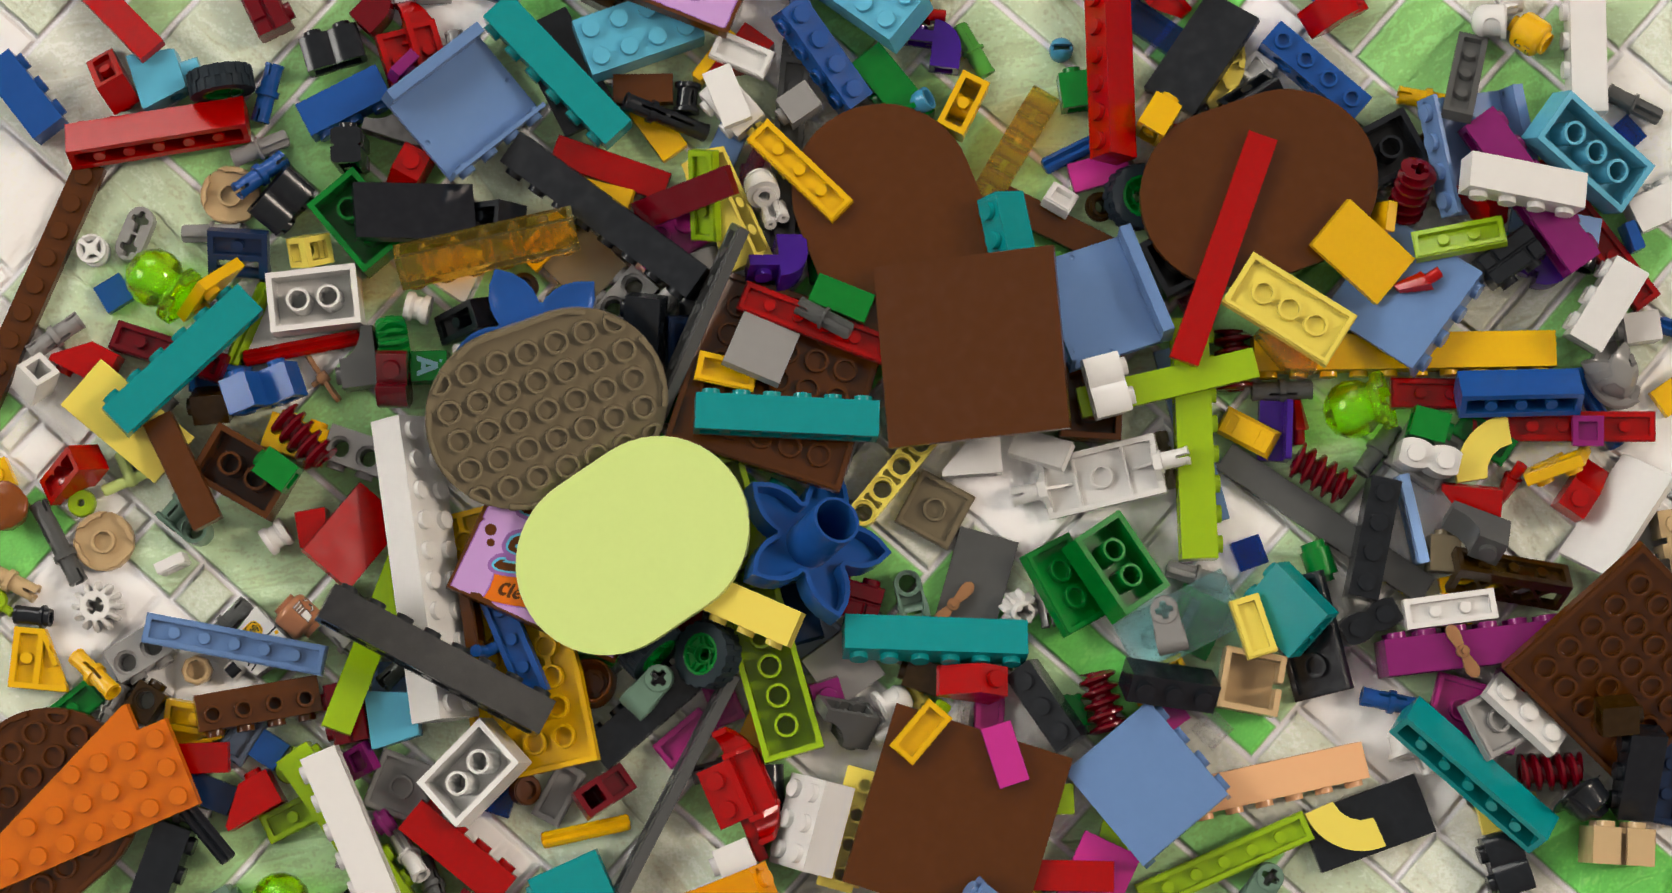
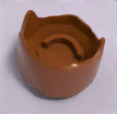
(13, 506)
(599, 681)

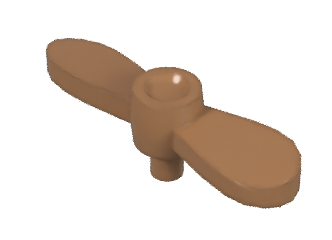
(322, 378)
(954, 603)
(1462, 651)

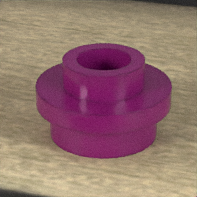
(384, 822)

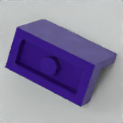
(1279, 417)

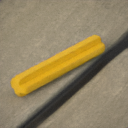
(585, 831)

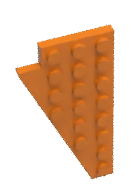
(104, 792)

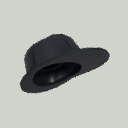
(1585, 800)

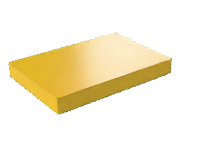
(1361, 251)

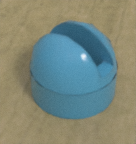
(1060, 55)
(923, 100)

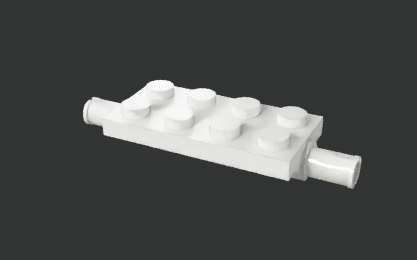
(1103, 477)

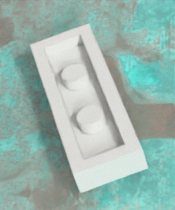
(1449, 609)
(1524, 714)

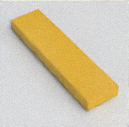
(799, 171)

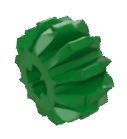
(392, 334)

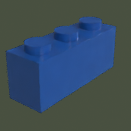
(28, 98)
(344, 102)

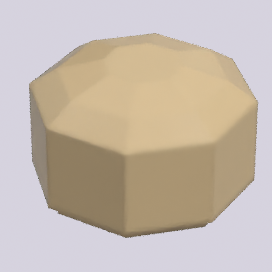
(197, 670)

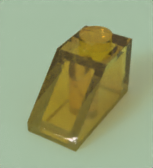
(1285, 357)

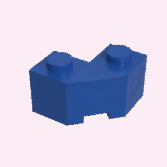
(271, 386)

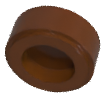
(525, 790)

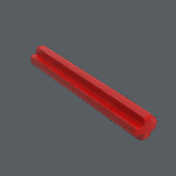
(301, 347)

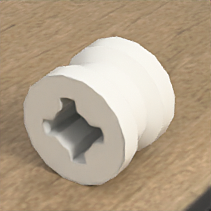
(89, 245)
(418, 307)
(276, 536)

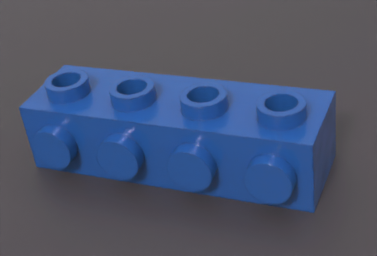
(821, 55)
(1518, 393)

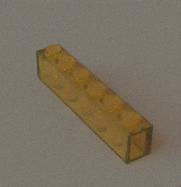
(486, 248)

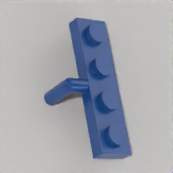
(514, 646)

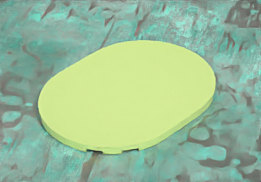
(632, 545)

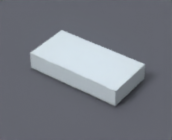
(742, 55)
(727, 96)
(1042, 450)

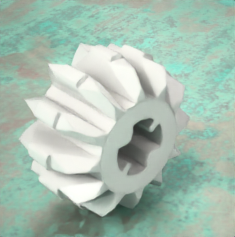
(98, 594)

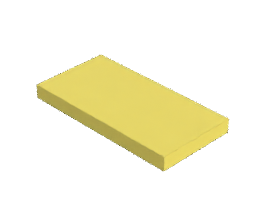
(1289, 309)
(86, 405)

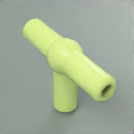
(129, 479)

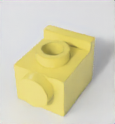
(310, 250)

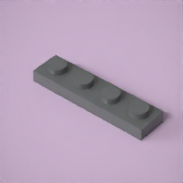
(1464, 77)

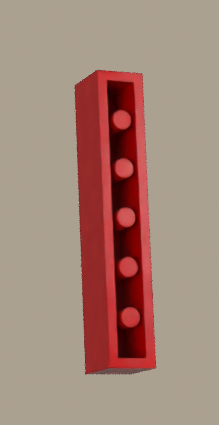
(1110, 81)
(157, 133)

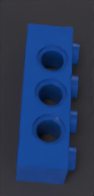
(1312, 70)

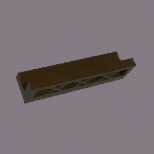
(1512, 574)

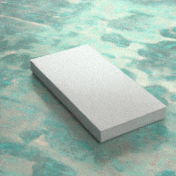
(1618, 515)

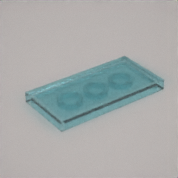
(1202, 610)

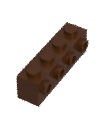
(256, 705)

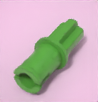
(973, 51)

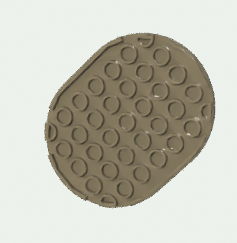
(542, 403)

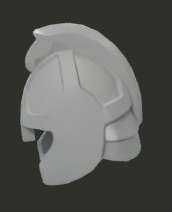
(1613, 376)

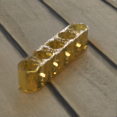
(1017, 141)

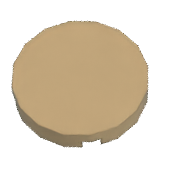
(221, 201)
(104, 541)

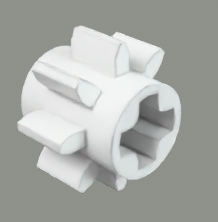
(1018, 606)

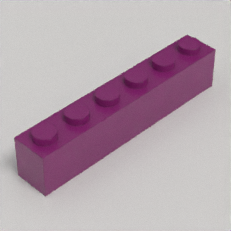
(1562, 238)

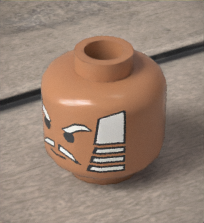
(297, 616)

